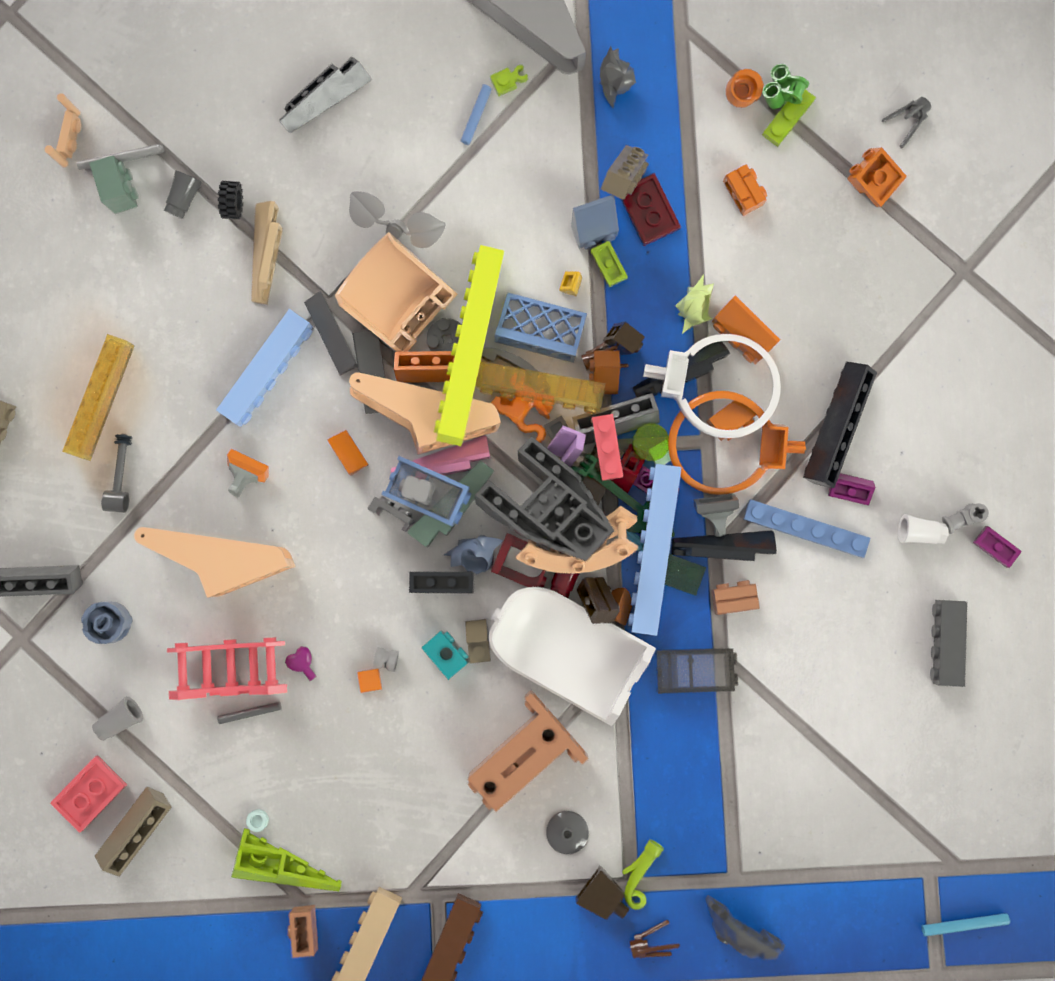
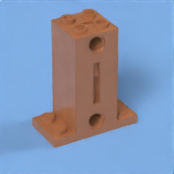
(523, 756)

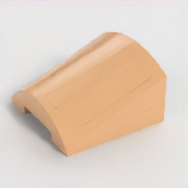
(393, 293)

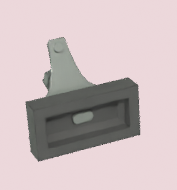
(717, 510)

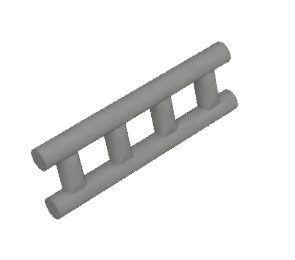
(126, 155)

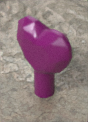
(301, 662)

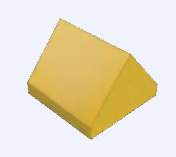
(571, 282)

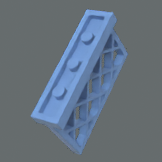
(532, 342)

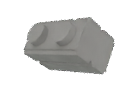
(417, 490)

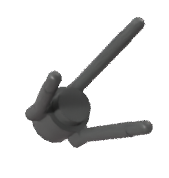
(917, 109)

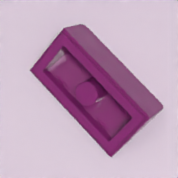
(853, 489)

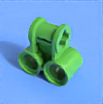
(787, 88)

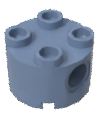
(106, 622)

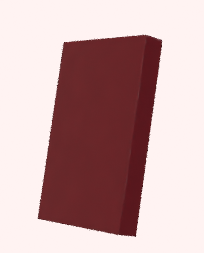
(650, 211)

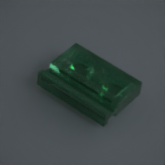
(683, 575)

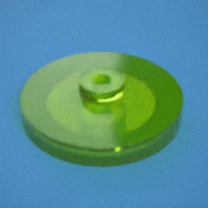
(650, 442)

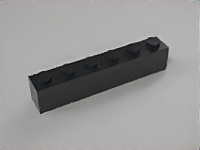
(840, 424)

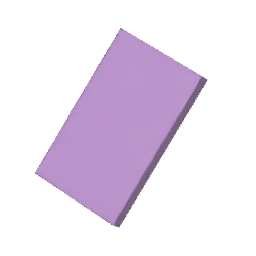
(567, 445)

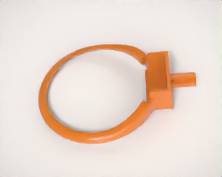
(772, 451)

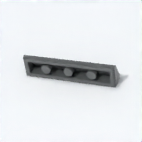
(330, 333)
(368, 357)

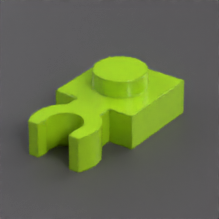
(505, 81)

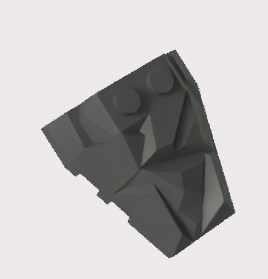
(741, 937)

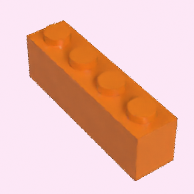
(422, 366)

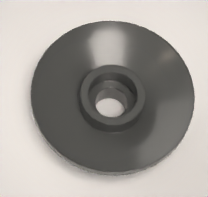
(564, 822)

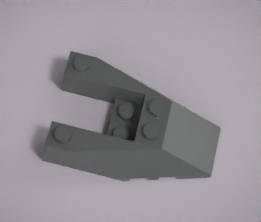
(557, 513)

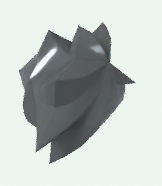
(615, 75)

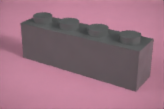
(627, 416)
(40, 580)
(949, 643)

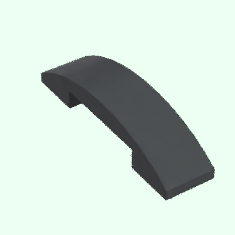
(492, 354)

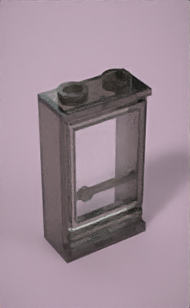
(696, 670)

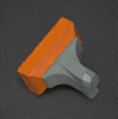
(245, 471)

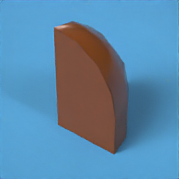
(624, 600)

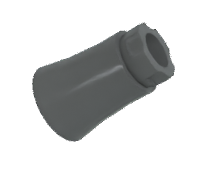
(181, 194)

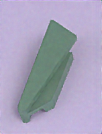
(427, 527)

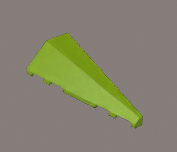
(266, 863)

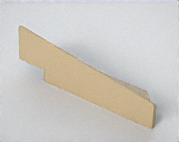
(265, 250)

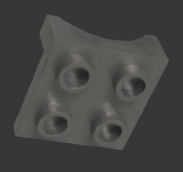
(377, 506)

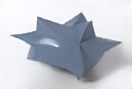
(474, 553)

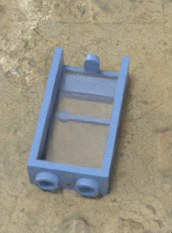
(446, 499)

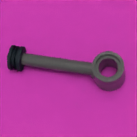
(115, 499)

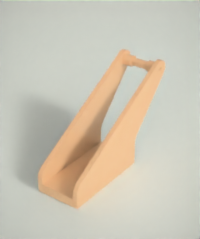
(418, 409)
(219, 562)

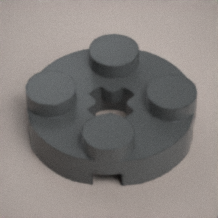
(438, 330)

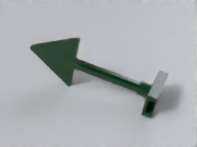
(588, 468)

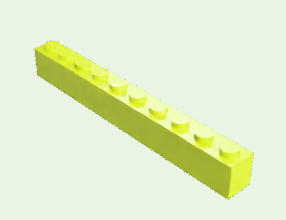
(470, 346)

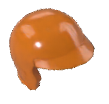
(744, 88)

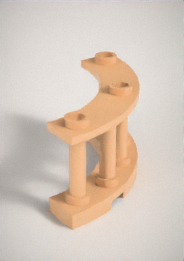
(604, 556)

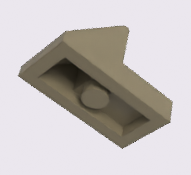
(477, 641)

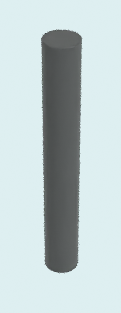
(249, 713)

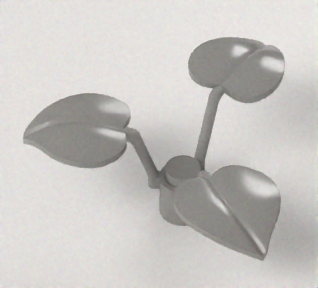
(422, 227)

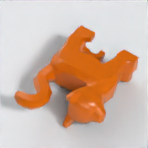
(518, 410)

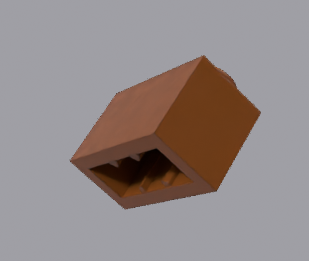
(606, 370)

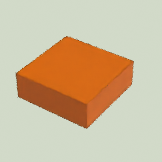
(369, 680)

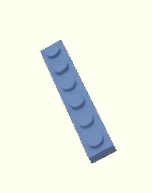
(806, 528)

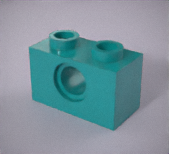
(433, 649)

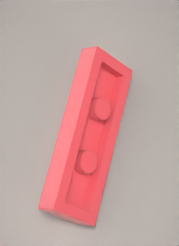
(607, 447)

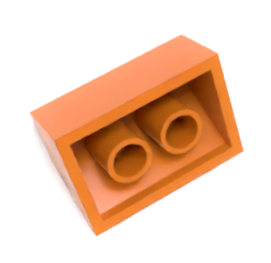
(741, 321)

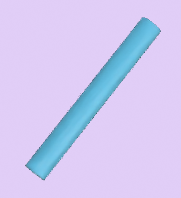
(965, 924)

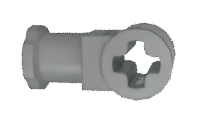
(966, 517)

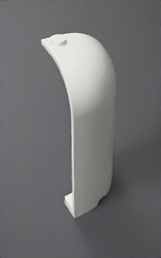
(566, 654)

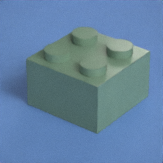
(114, 184)

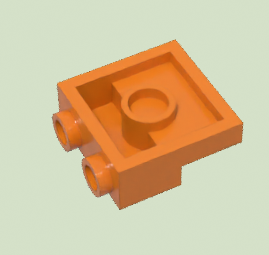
(876, 176)

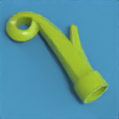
(639, 868)

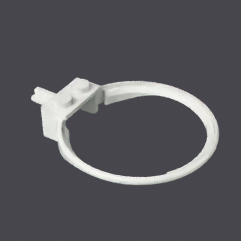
(675, 375)

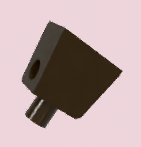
(602, 896)

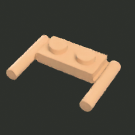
(70, 128)

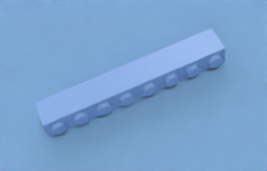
(655, 549)

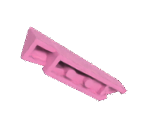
(456, 458)

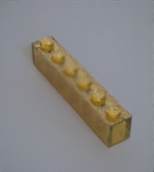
(540, 386)
(98, 397)

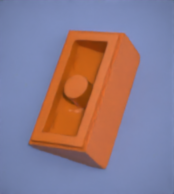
(347, 452)

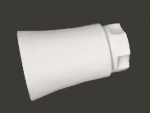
(921, 531)

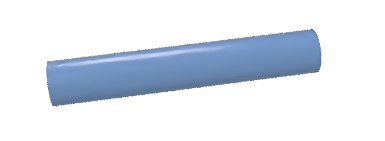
(476, 114)

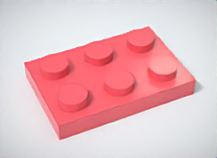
(88, 794)

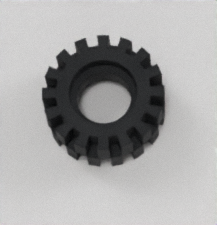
(230, 199)

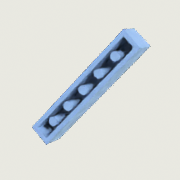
(265, 368)

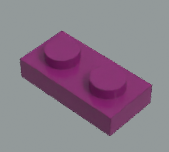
(997, 547)

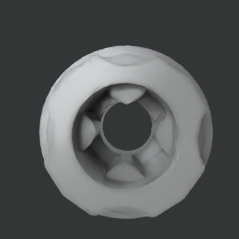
(118, 719)

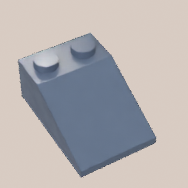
(595, 222)

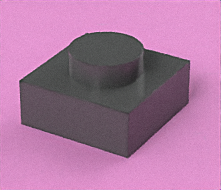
(554, 426)

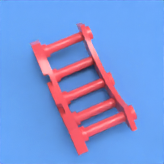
(232, 688)

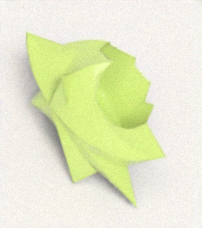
(695, 304)

